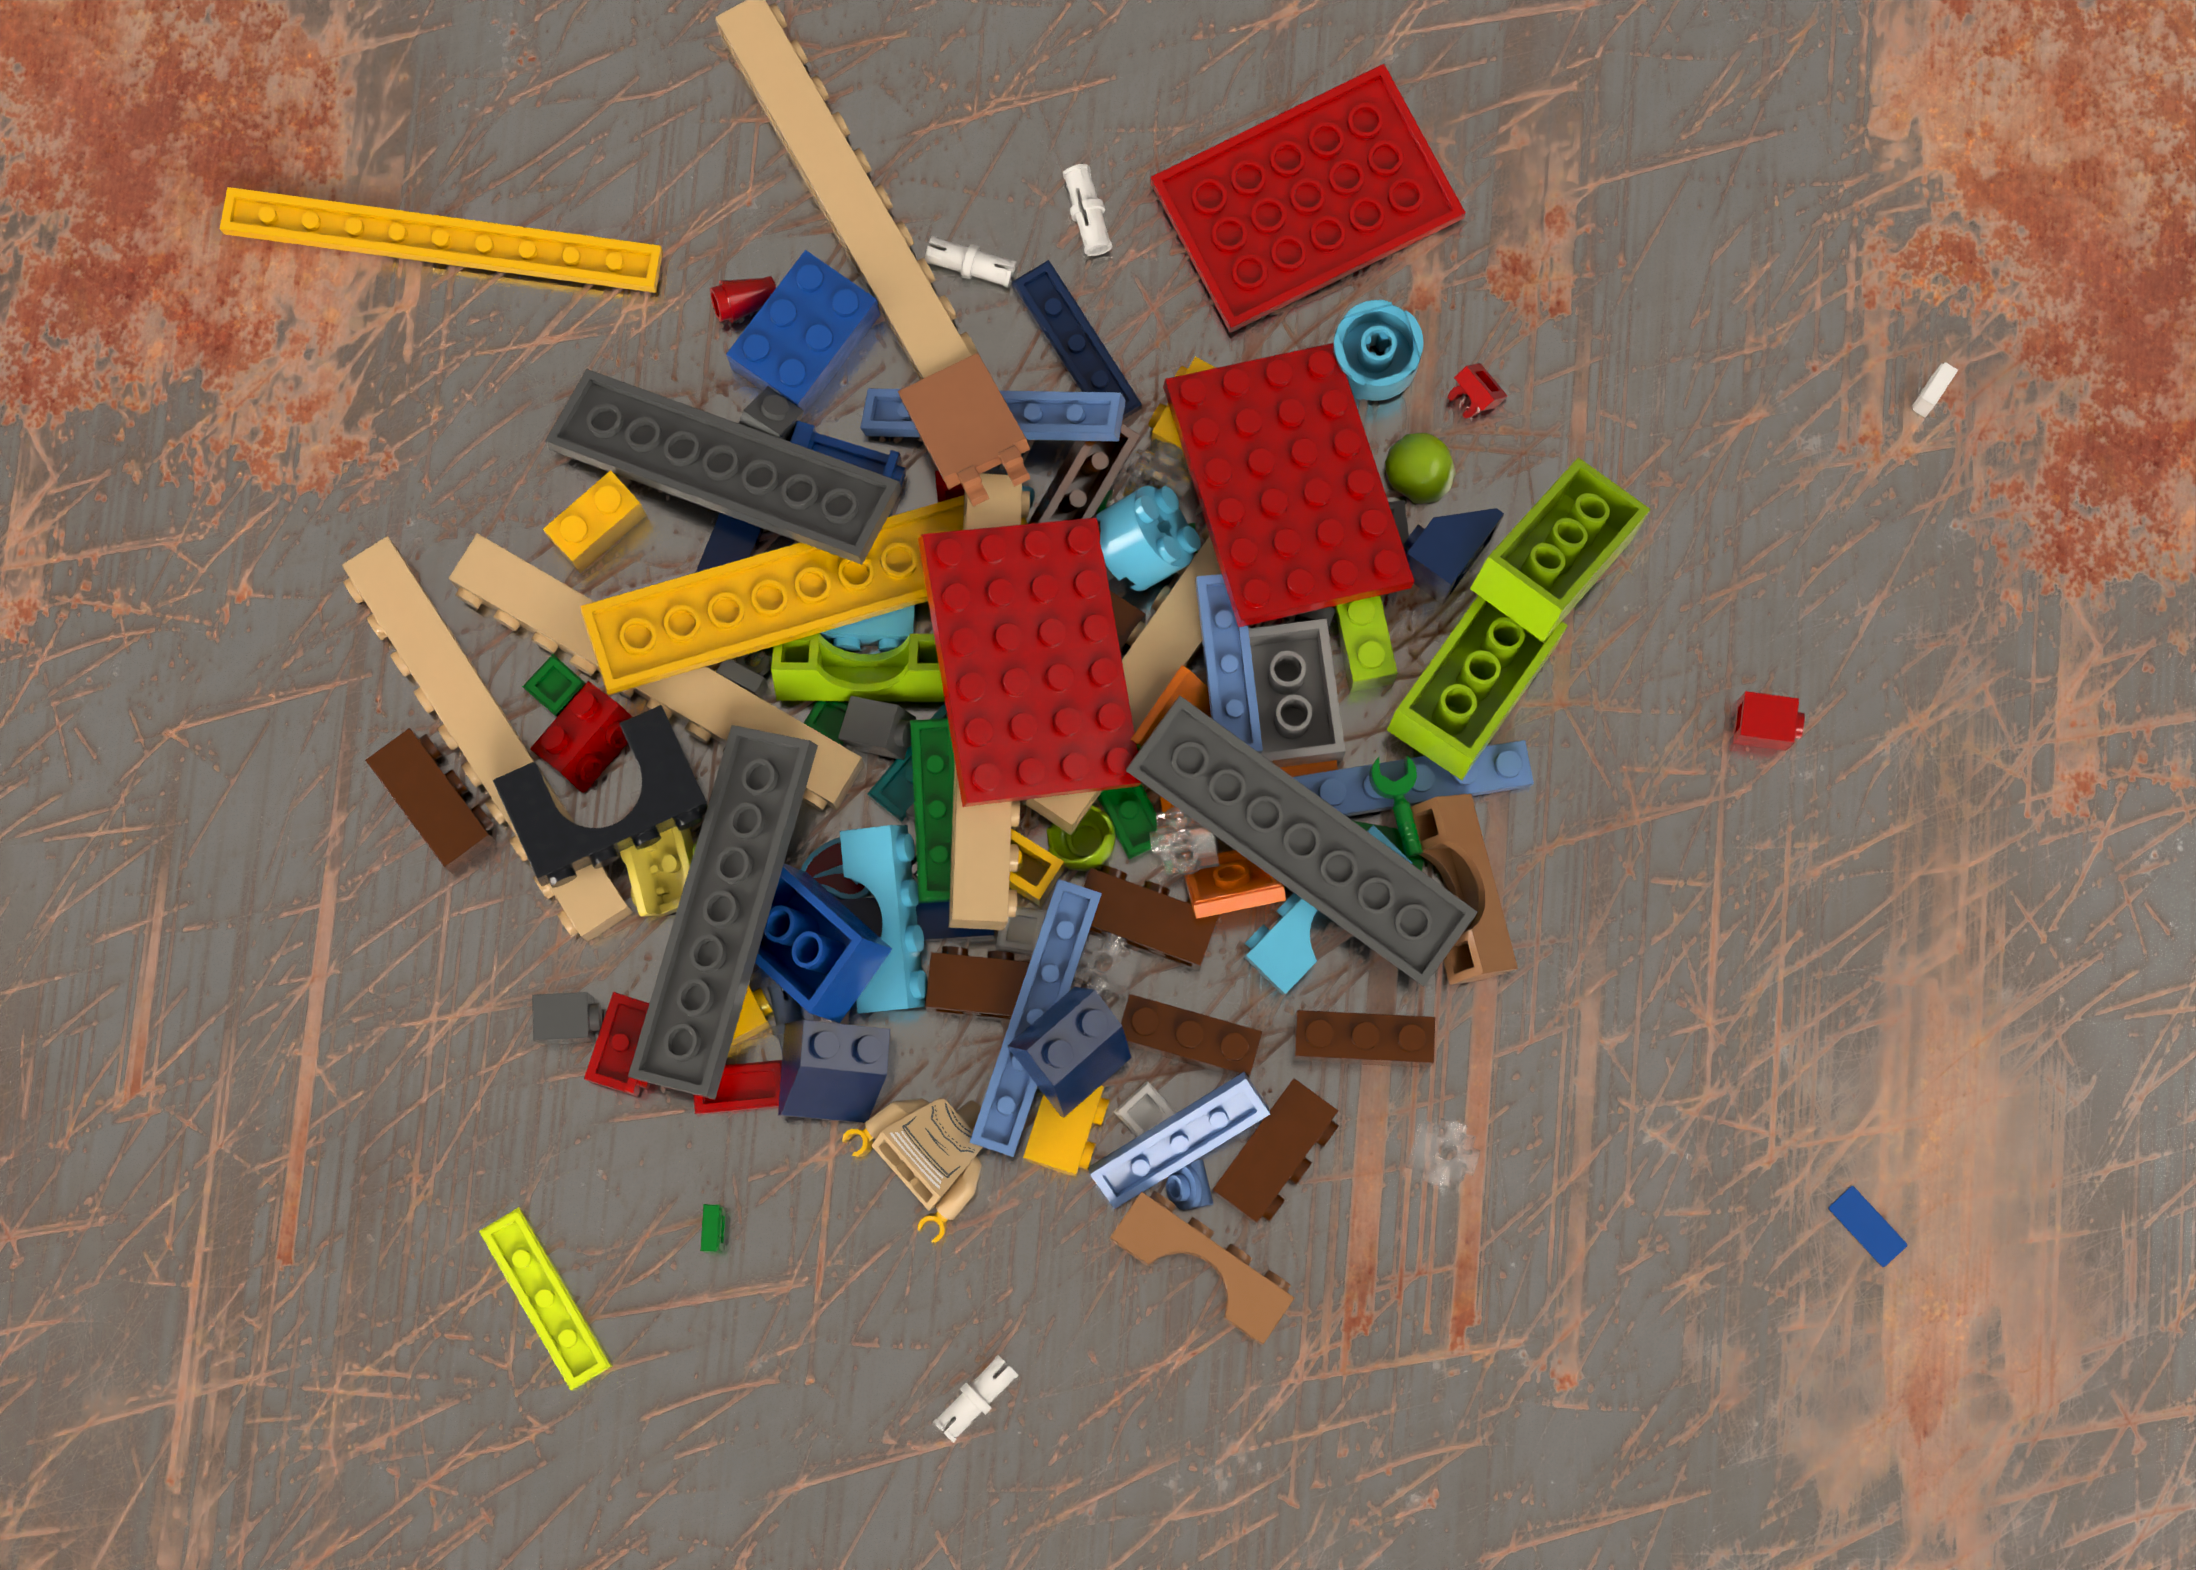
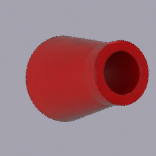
(740, 297)

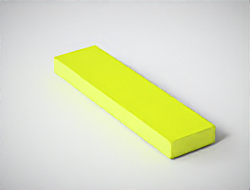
(545, 1299)

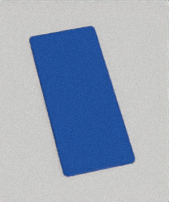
(1868, 1226)

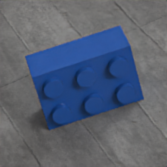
(804, 332)
(817, 947)

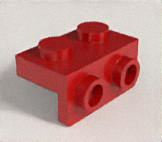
(584, 737)
(617, 1045)

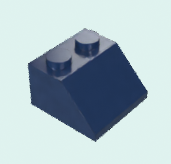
(1448, 549)
(1072, 1048)
(832, 1070)

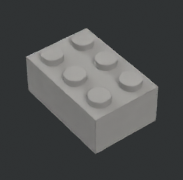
(1296, 693)

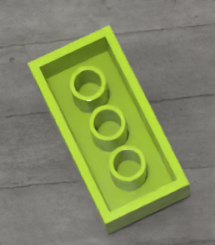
(1560, 549)
(1470, 687)

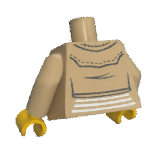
(928, 1152)

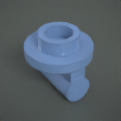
(1190, 1187)

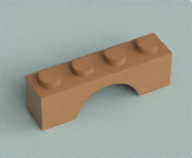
(1456, 847)
(1252, 1300)

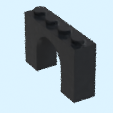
(561, 847)

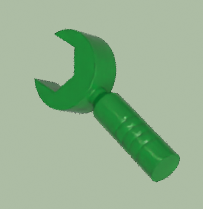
(1401, 807)

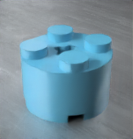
(1391, 331)
(1146, 537)

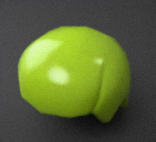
(1420, 467)
(1089, 843)

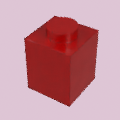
(1768, 721)

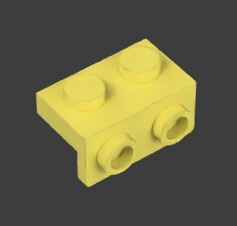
(659, 872)

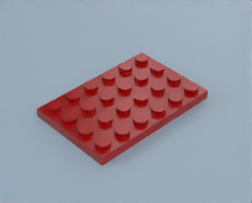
(1307, 198)
(1287, 485)
(1029, 660)

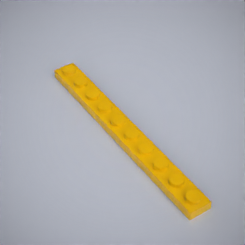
(441, 239)

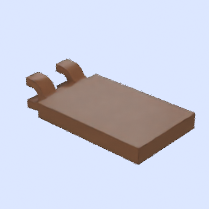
(966, 426)

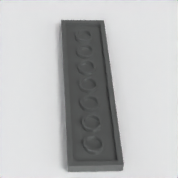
(724, 466)
(1301, 840)
(723, 911)

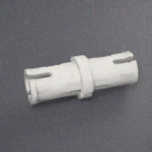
(1087, 210)
(970, 261)
(975, 1398)

